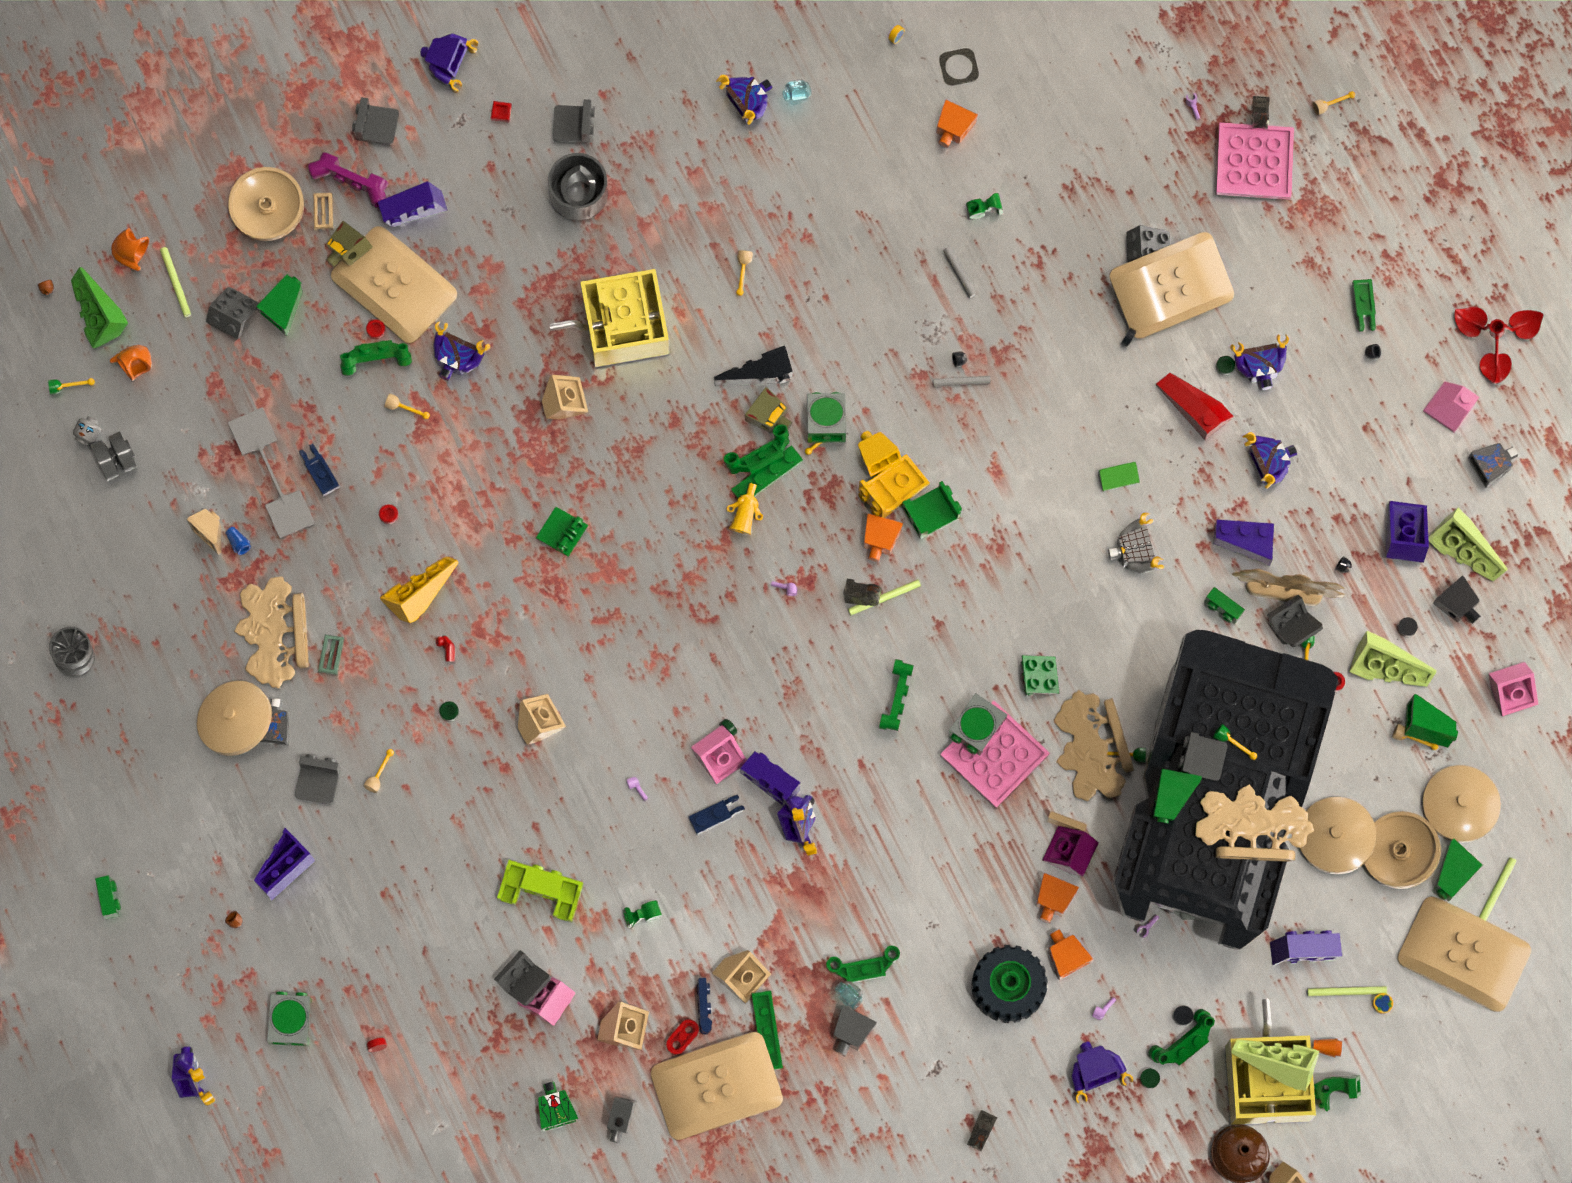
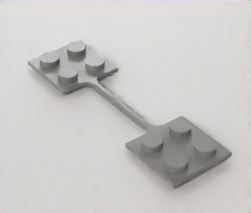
(289, 511)

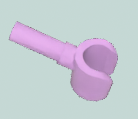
(1192, 103)
(791, 588)
(632, 783)
(1148, 925)
(1099, 1012)

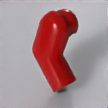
(448, 645)

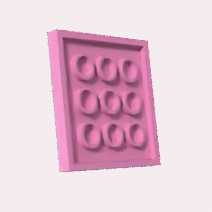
(1254, 161)
(1003, 764)

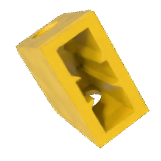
(878, 452)

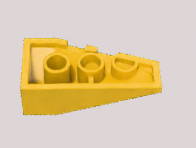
(416, 595)

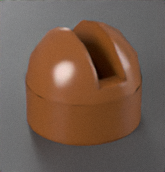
(46, 287)
(234, 920)

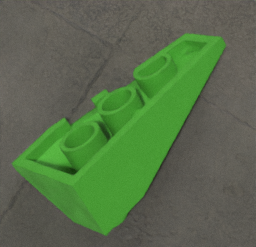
(101, 315)

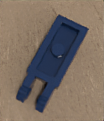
(320, 471)
(714, 815)
(704, 1008)

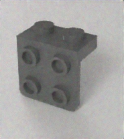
(573, 122)
(375, 123)
(1145, 240)
(231, 311)
(1294, 622)
(1203, 756)
(317, 779)
(522, 978)

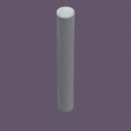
(960, 273)
(961, 381)

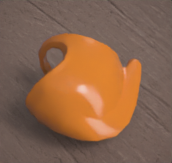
(128, 249)
(134, 360)

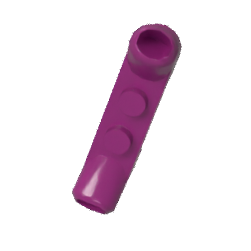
(329, 165)

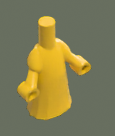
(747, 505)

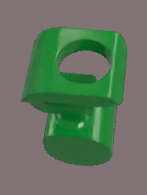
(977, 208)
(648, 911)

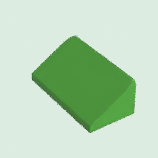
(1119, 476)

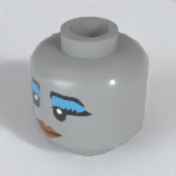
(86, 430)

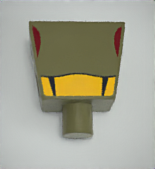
(347, 245)
(767, 412)

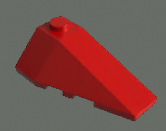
(1197, 407)

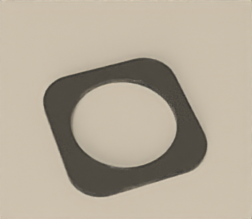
(965, 52)

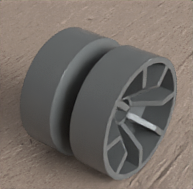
(118, 453)
(71, 651)

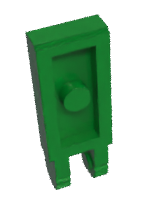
(1364, 303)

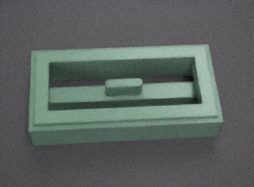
(338, 657)

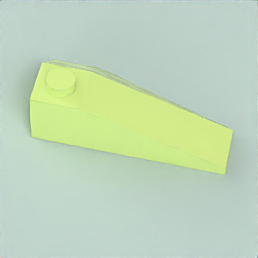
(1464, 542)
(1384, 660)
(1287, 1065)

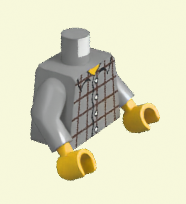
(1136, 547)

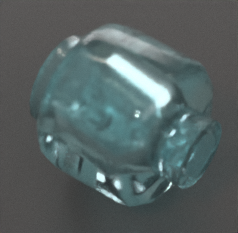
(797, 92)
(848, 995)

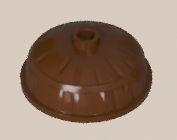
(1232, 1162)

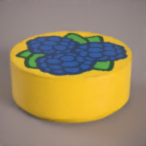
(896, 34)
(1382, 1003)

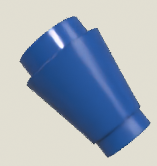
(239, 542)

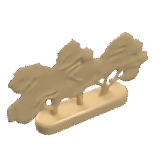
(1265, 585)
(266, 628)
(1088, 751)
(1249, 819)

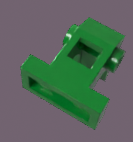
(1348, 1084)

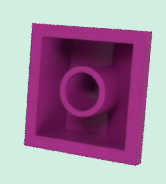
(1070, 850)

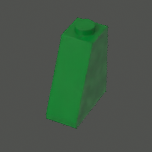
(282, 303)
(1429, 723)
(1172, 793)
(1455, 870)

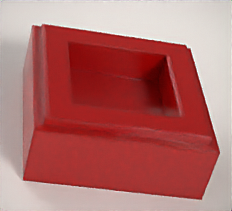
(501, 111)

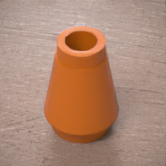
(1328, 1047)

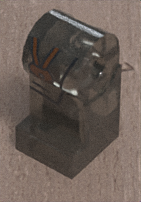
(1260, 112)
(861, 593)
(981, 1130)

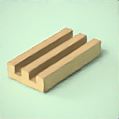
(323, 226)
(1060, 820)

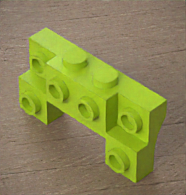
(543, 884)

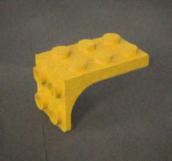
(892, 487)

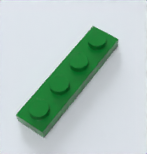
(770, 474)
(767, 1026)

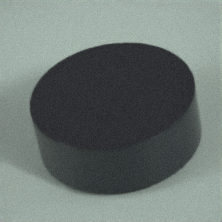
(1128, 337)
(1407, 627)
(1183, 1015)

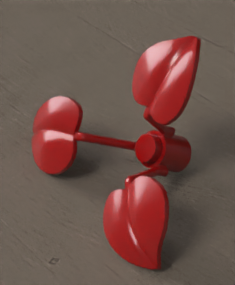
(1473, 319)

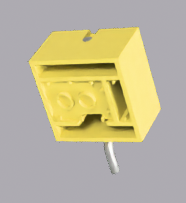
(633, 325)
(1259, 1097)

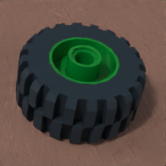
(1009, 984)

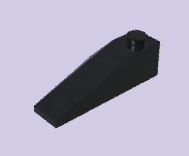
(770, 369)

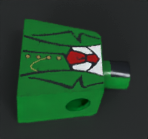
(555, 1108)

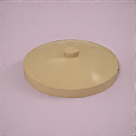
(266, 204)
(234, 718)
(1461, 803)
(1341, 835)
(1404, 850)

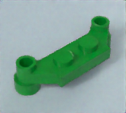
(372, 352)
(760, 457)
(891, 721)
(864, 969)
(1187, 1044)

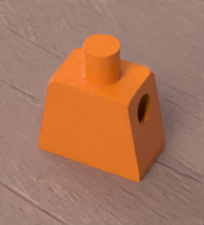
(954, 123)
(880, 536)
(1054, 897)
(1067, 954)

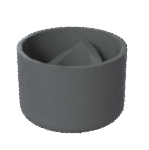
(572, 169)

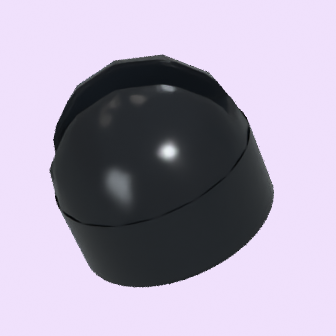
(1373, 351)
(958, 358)
(1343, 564)

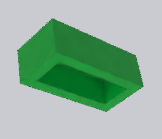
(1224, 605)
(108, 902)

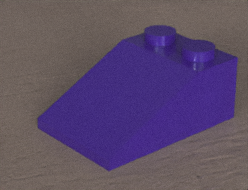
(1407, 532)

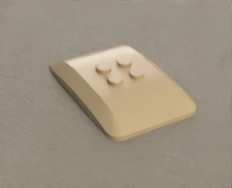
(1171, 285)
(395, 286)
(1464, 954)
(716, 1085)

